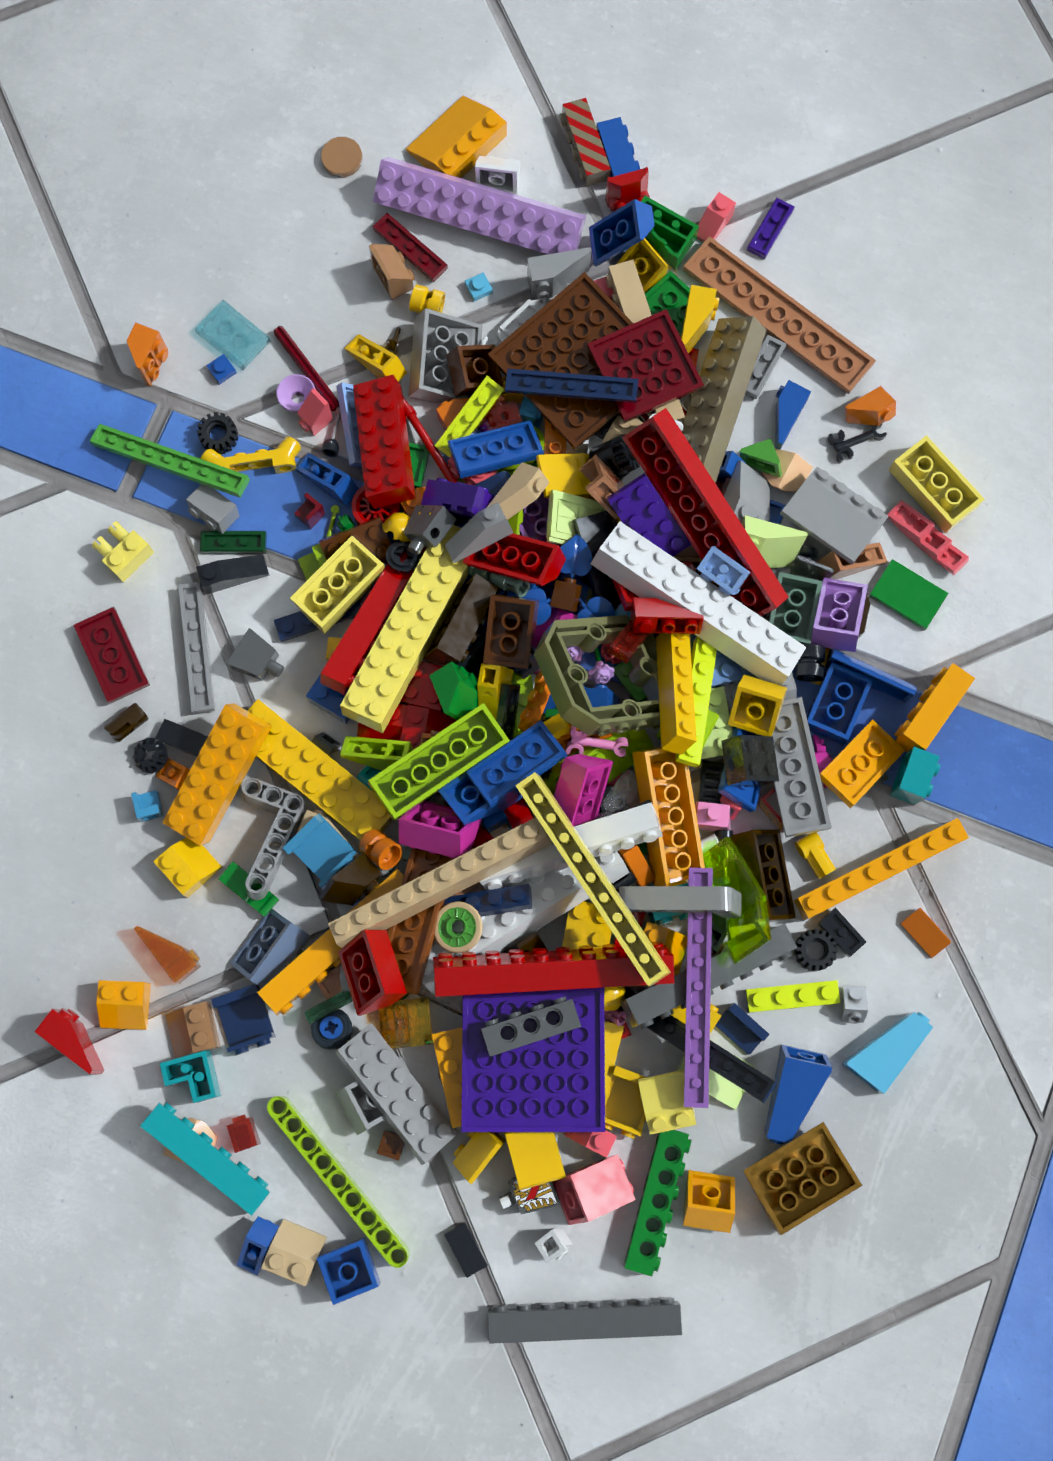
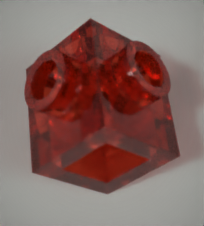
(510, 412)

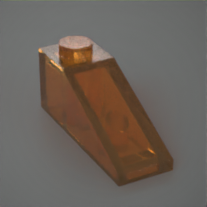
(174, 958)

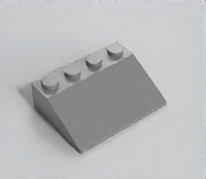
(433, 339)
(834, 515)

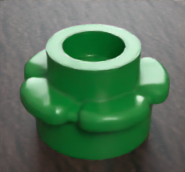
(345, 522)

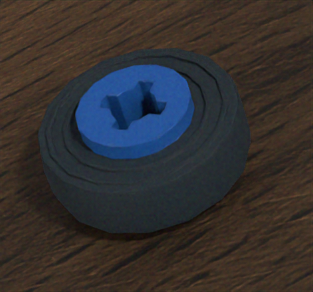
(334, 1036)

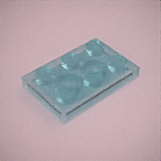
(232, 334)

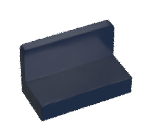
(741, 1028)

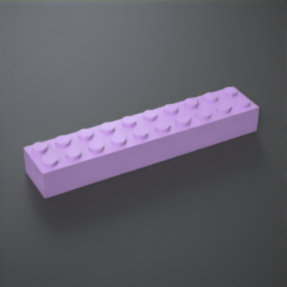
(477, 207)

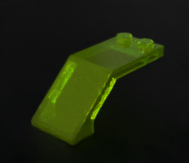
(753, 927)

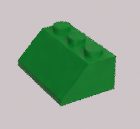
(455, 690)

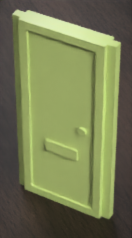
(564, 509)

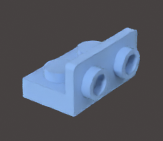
(723, 570)

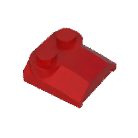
(626, 187)

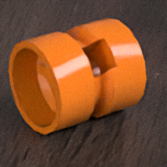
(380, 849)

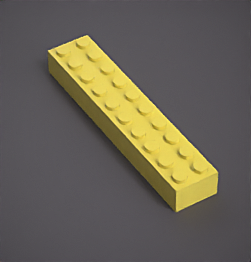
(405, 637)

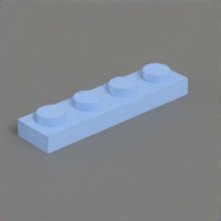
(349, 420)

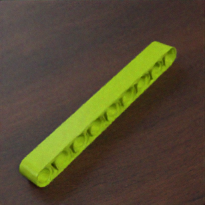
(349, 1185)

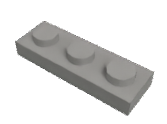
(766, 361)

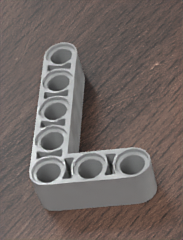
(275, 834)
(683, 899)

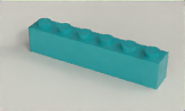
(205, 1158)

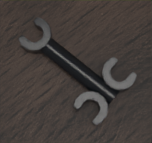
(844, 446)

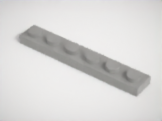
(196, 648)

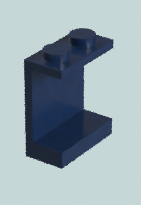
(244, 1019)

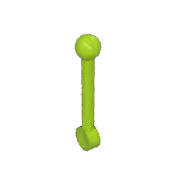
(335, 510)

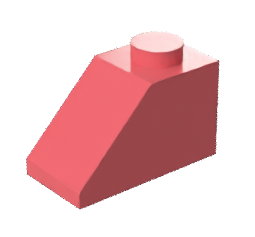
(715, 217)
(314, 413)
(596, 1141)

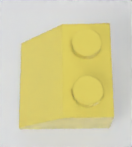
(664, 1102)

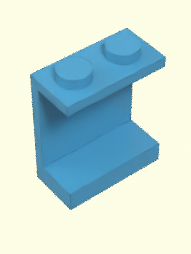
(321, 849)

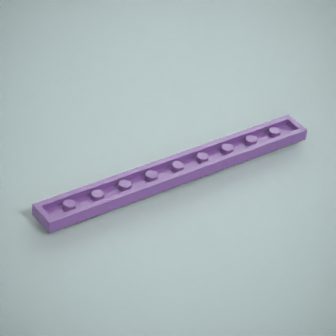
(698, 999)

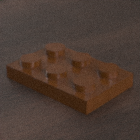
(369, 534)

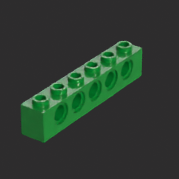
(650, 1262)

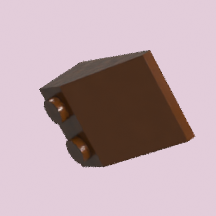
(510, 631)

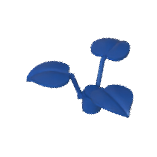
(579, 562)

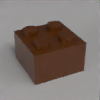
(469, 368)

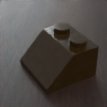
(352, 882)

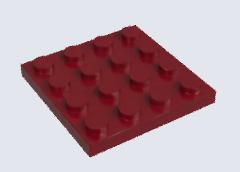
(654, 356)

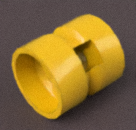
(423, 298)

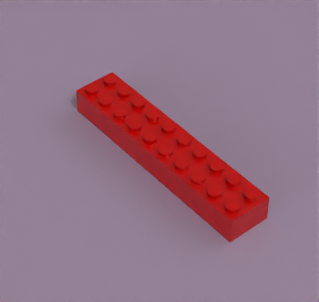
(701, 507)
(540, 970)

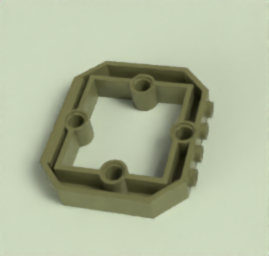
(567, 679)

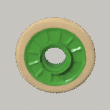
(471, 927)

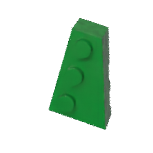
(671, 234)

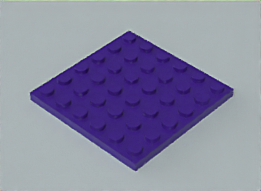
(541, 1084)

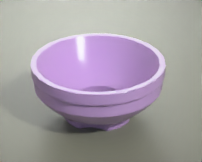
(290, 386)

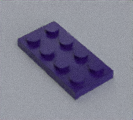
(647, 514)

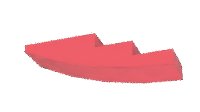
(927, 538)

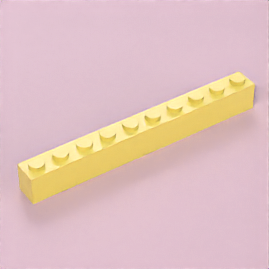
(593, 879)

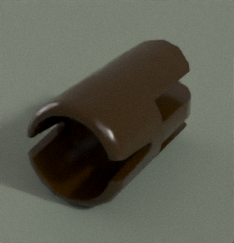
(126, 722)

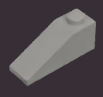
(481, 531)

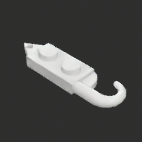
(524, 313)

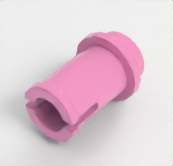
(613, 1016)

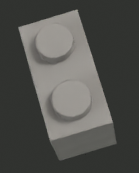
(212, 508)

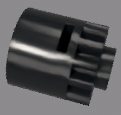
(616, 456)

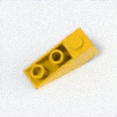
(490, 685)

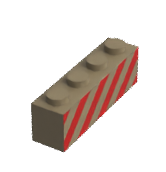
(585, 142)

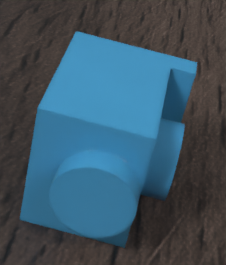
(529, 412)

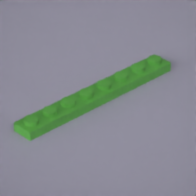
(170, 460)

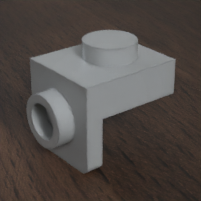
(854, 1004)

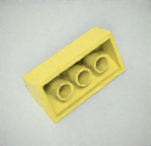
(338, 584)

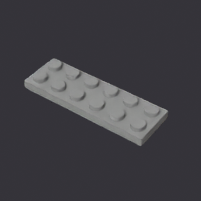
(799, 783)
(396, 1093)

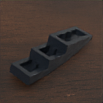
(181, 737)

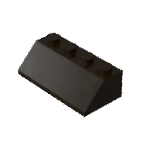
(462, 622)
(766, 860)

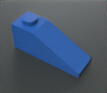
(788, 408)
(328, 478)

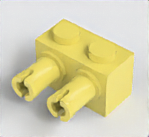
(127, 555)

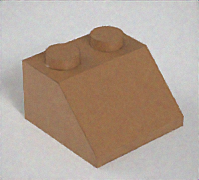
(391, 269)
(192, 1029)

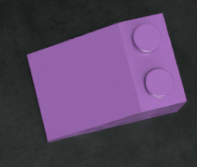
(839, 614)

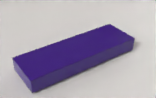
(770, 228)

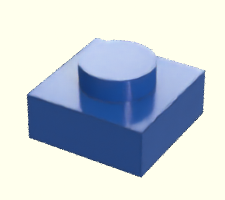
(221, 369)

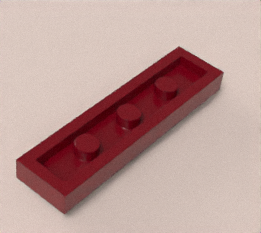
(410, 247)

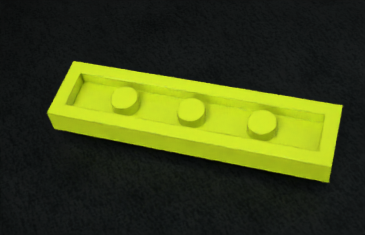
(471, 413)
(792, 996)

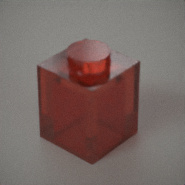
(243, 1133)

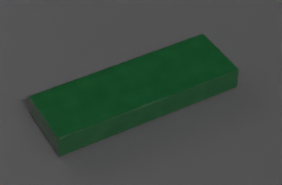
(233, 542)

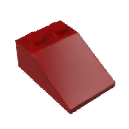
(423, 720)
(70, 1037)

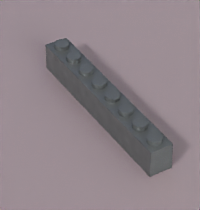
(664, 997)
(584, 1321)

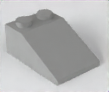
(550, 273)
(748, 493)
(359, 1107)

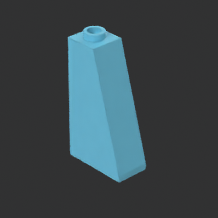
(888, 1053)

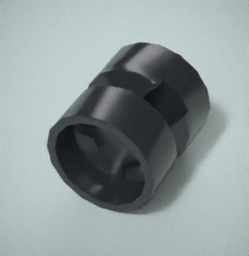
(809, 665)

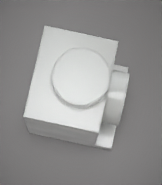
(554, 1245)

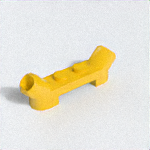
(281, 458)

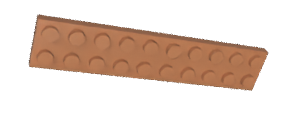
(779, 314)

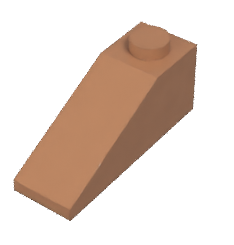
(869, 558)

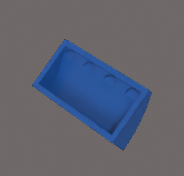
(882, 681)

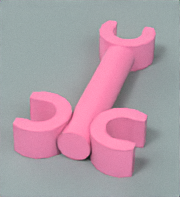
(579, 739)

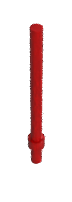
(410, 414)

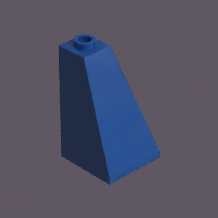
(799, 1081)

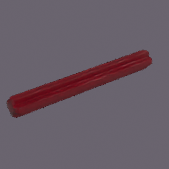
(305, 366)

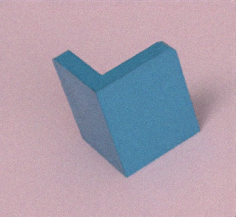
(147, 805)

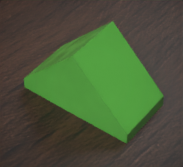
(762, 457)

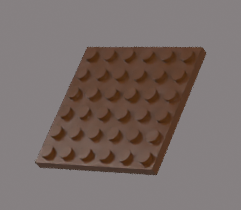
(557, 342)

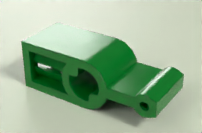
(235, 878)

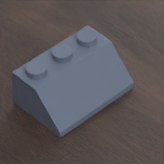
(269, 948)

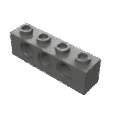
(567, 1021)

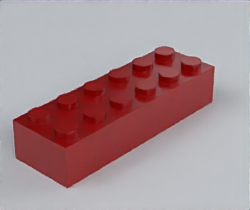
(384, 442)

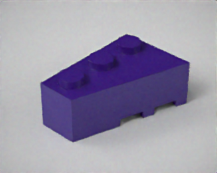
(457, 497)

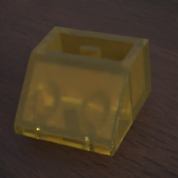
(406, 1023)

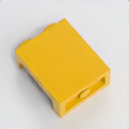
(624, 1103)

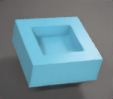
(478, 286)

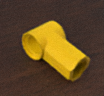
(812, 849)

